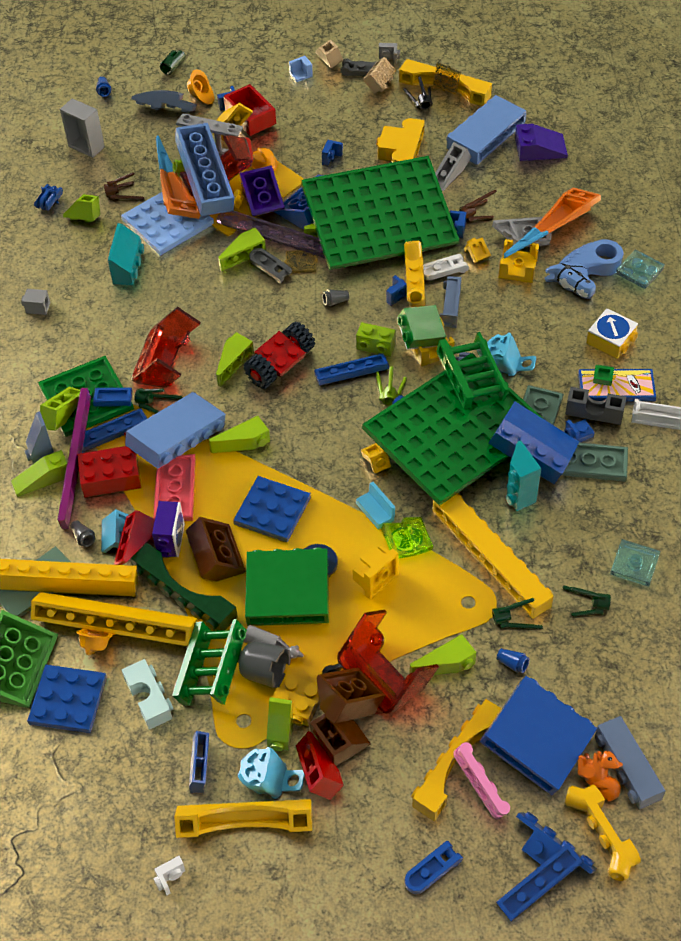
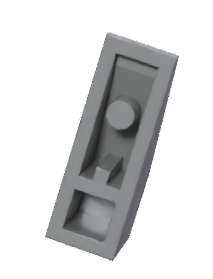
(452, 165)

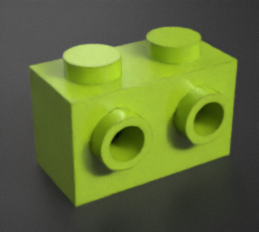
(375, 339)

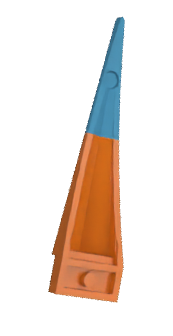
(175, 194)
(567, 208)

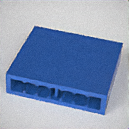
(539, 735)

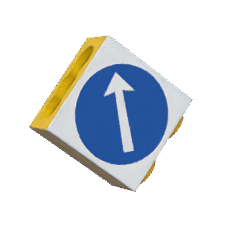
(612, 333)

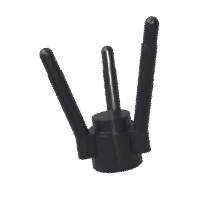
(424, 101)

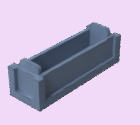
(451, 303)

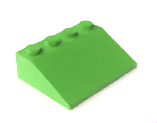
(22, 658)

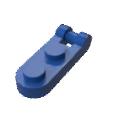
(431, 868)

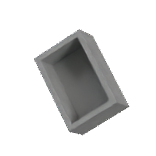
(82, 127)

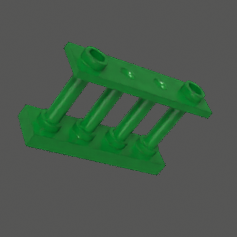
(460, 381)
(194, 658)

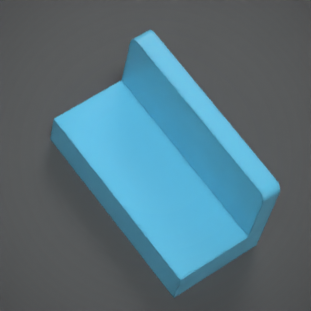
(376, 506)
(112, 530)

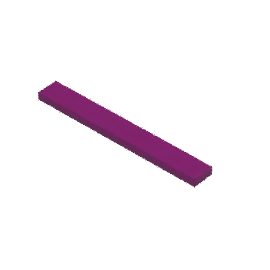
(72, 465)

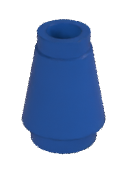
(103, 87)
(514, 660)

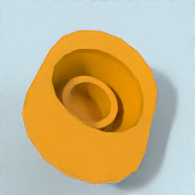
(199, 87)
(264, 157)
(93, 640)

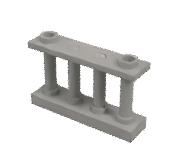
(217, 127)

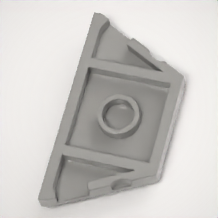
(517, 228)

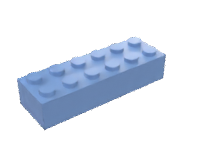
(204, 169)

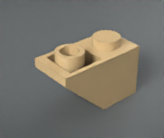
(329, 53)

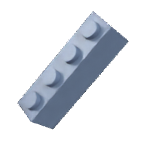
(636, 773)

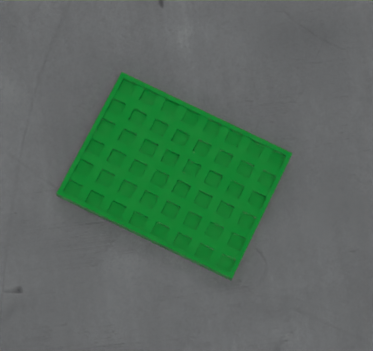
(377, 210)
(438, 439)

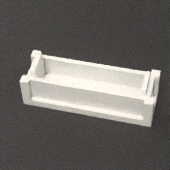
(656, 415)

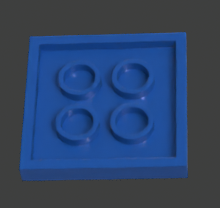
(272, 509)
(67, 699)

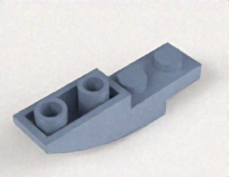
(159, 98)

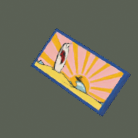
(625, 382)

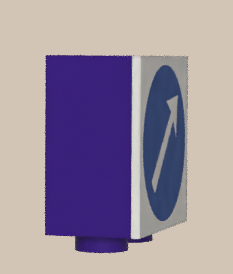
(168, 528)

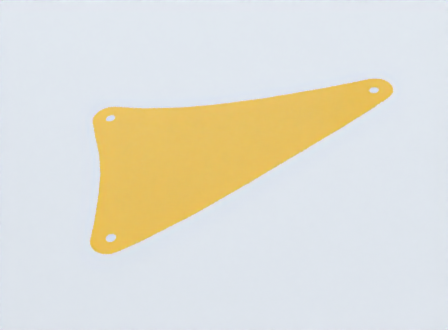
(419, 601)

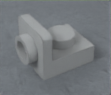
(389, 51)

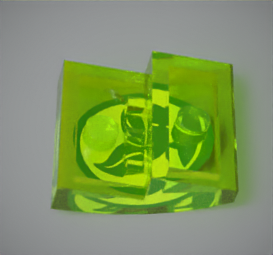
(407, 537)

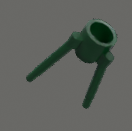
(145, 396)
(599, 600)
(502, 615)

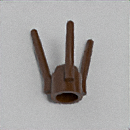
(112, 188)
(470, 208)

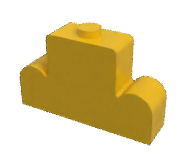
(401, 143)

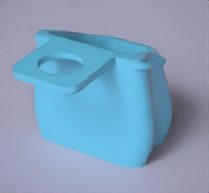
(507, 355)
(267, 773)

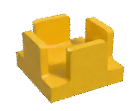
(381, 571)

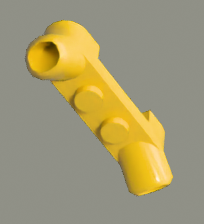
(415, 274)
(623, 853)

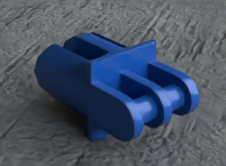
(48, 197)

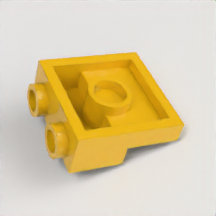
(303, 696)

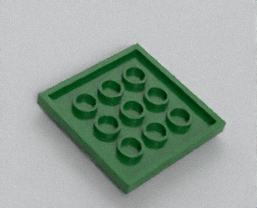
(90, 375)

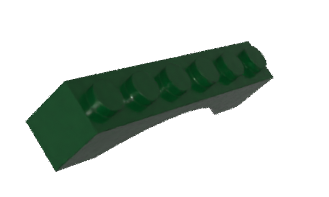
(214, 610)

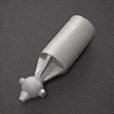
(257, 634)

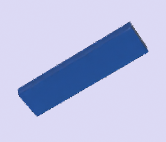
(351, 369)
(112, 429)
(539, 882)

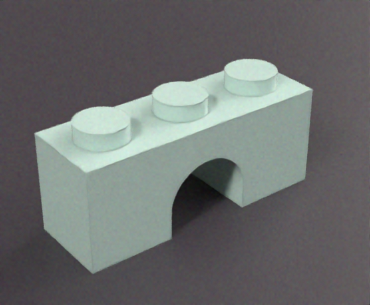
(140, 679)

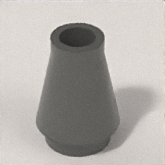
(334, 297)
(84, 535)

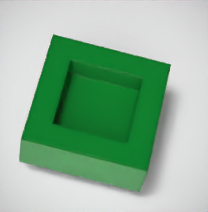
(603, 375)

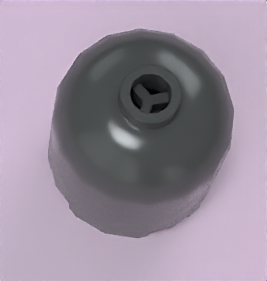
(264, 663)

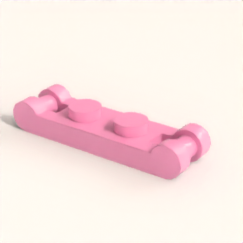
(476, 774)

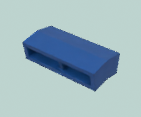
(199, 738)

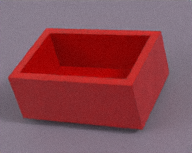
(263, 112)
(108, 471)

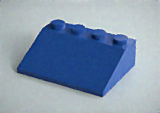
(297, 209)
(544, 441)

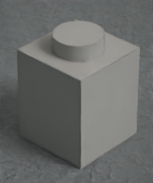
(36, 301)

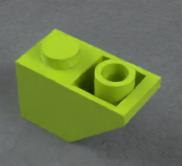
(84, 208)

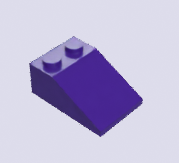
(539, 143)
(261, 191)

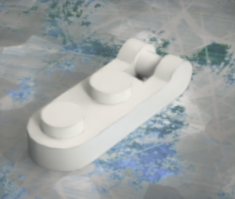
(445, 267)

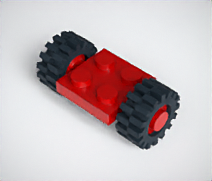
(279, 354)

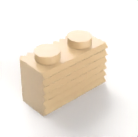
(379, 75)

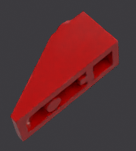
(135, 533)
(319, 770)

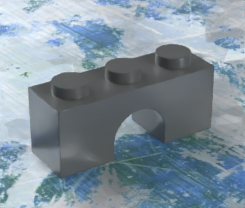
(582, 406)

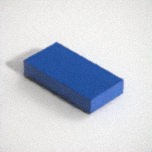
(112, 397)

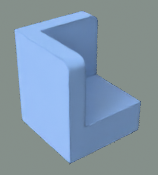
(300, 68)

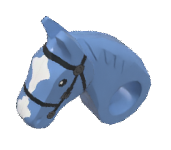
(576, 266)

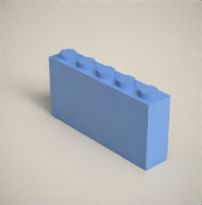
(487, 128)
(175, 430)

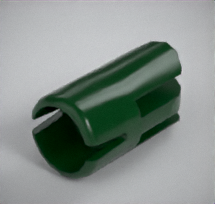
(172, 61)

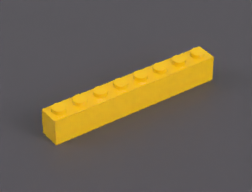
(494, 555)
(68, 577)
(112, 618)

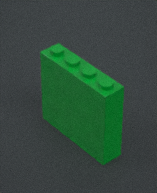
(287, 587)

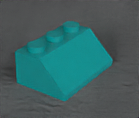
(125, 256)
(523, 478)

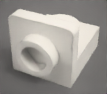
(168, 871)

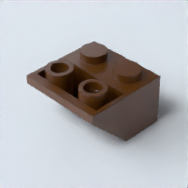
(339, 739)

